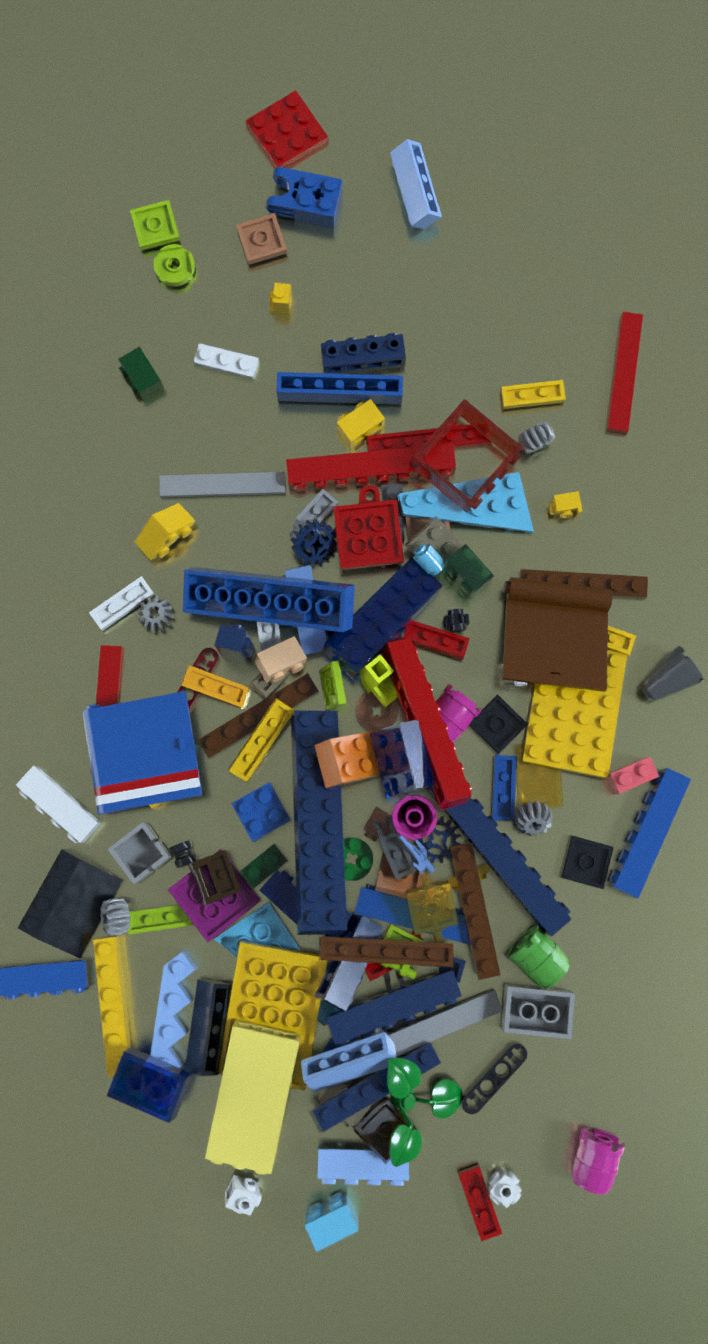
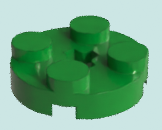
(363, 862)

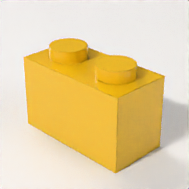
(360, 422)

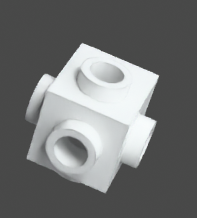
(502, 1180)
(242, 1195)

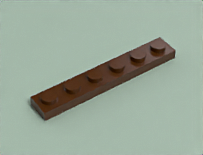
(621, 585)
(246, 722)
(475, 911)
(385, 951)

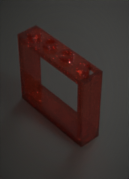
(485, 427)

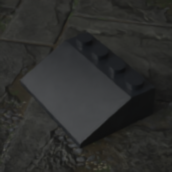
(69, 903)

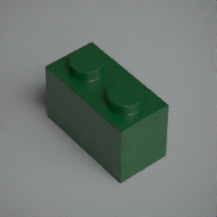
(140, 372)
(264, 865)

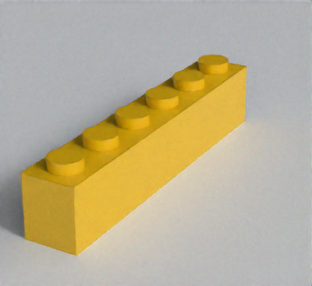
(112, 1000)

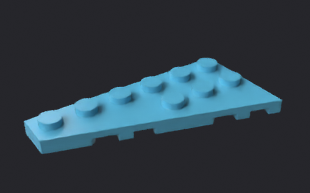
(502, 508)
(265, 928)

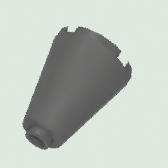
(672, 676)

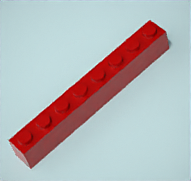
(365, 467)
(419, 704)

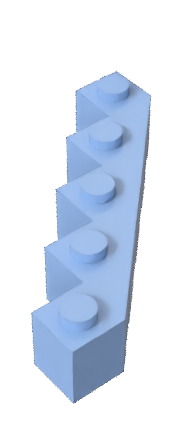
(172, 999)

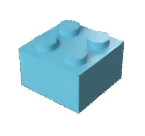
(331, 1221)

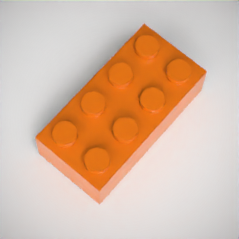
(347, 759)

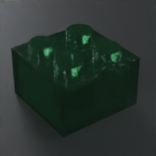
(467, 572)

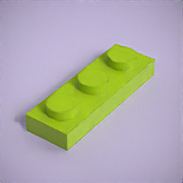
(157, 919)

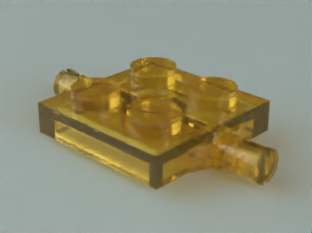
(431, 907)

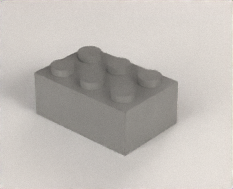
(537, 1011)

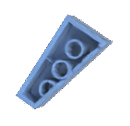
(310, 639)

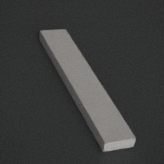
(222, 484)
(445, 1022)

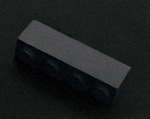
(207, 1027)

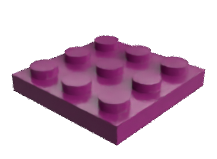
(216, 916)

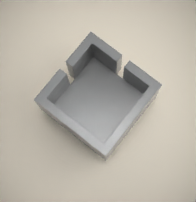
(139, 853)

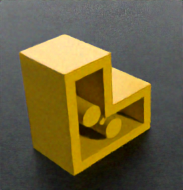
(163, 530)

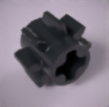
(456, 620)

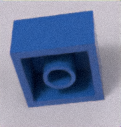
(261, 812)

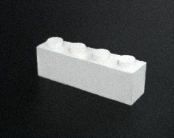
(59, 804)

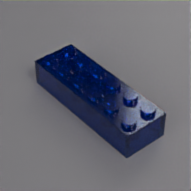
(383, 618)

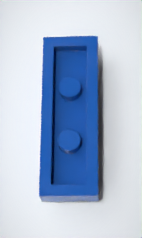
(504, 788)

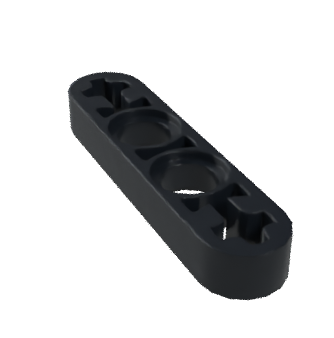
(497, 1081)

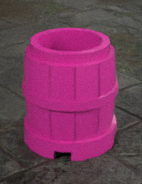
(456, 711)
(597, 1161)

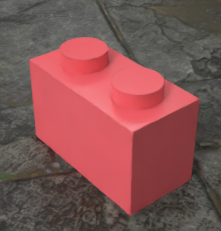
(632, 775)

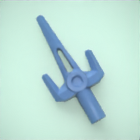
(420, 856)

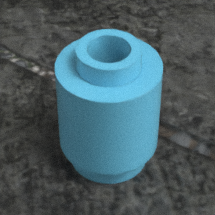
(429, 559)

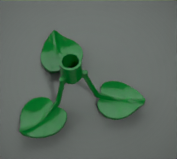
(401, 1080)

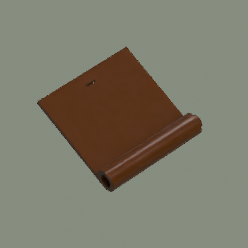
(556, 634)

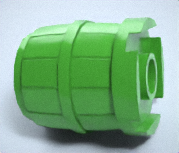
(539, 958)

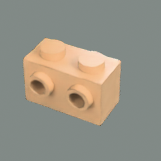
(280, 660)

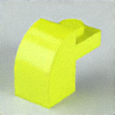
(377, 680)

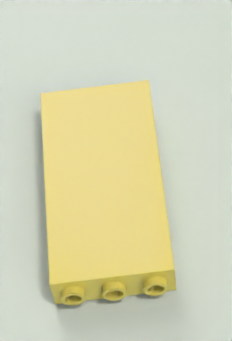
(253, 1097)

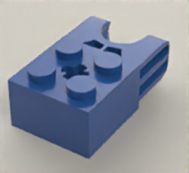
(309, 197)

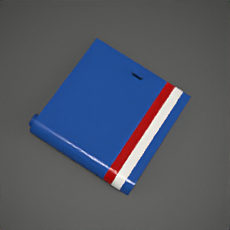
(141, 752)

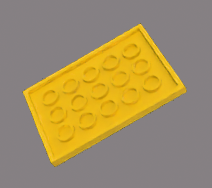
(575, 726)
(276, 991)

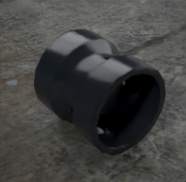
(181, 849)

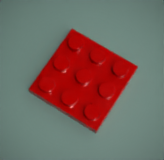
(287, 130)
(368, 534)

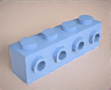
(415, 184)
(348, 1062)
(358, 1165)

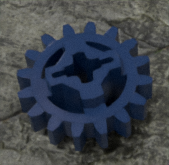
(313, 541)
(445, 852)

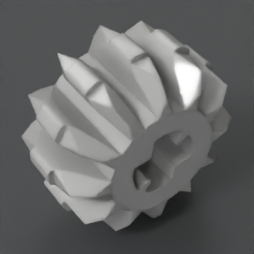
(536, 437)
(147, 617)
(533, 818)
(115, 917)

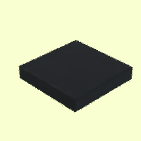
(497, 724)
(586, 862)

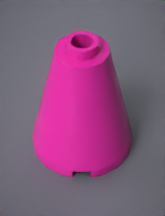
(414, 817)

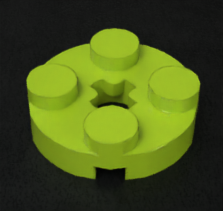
(170, 276)

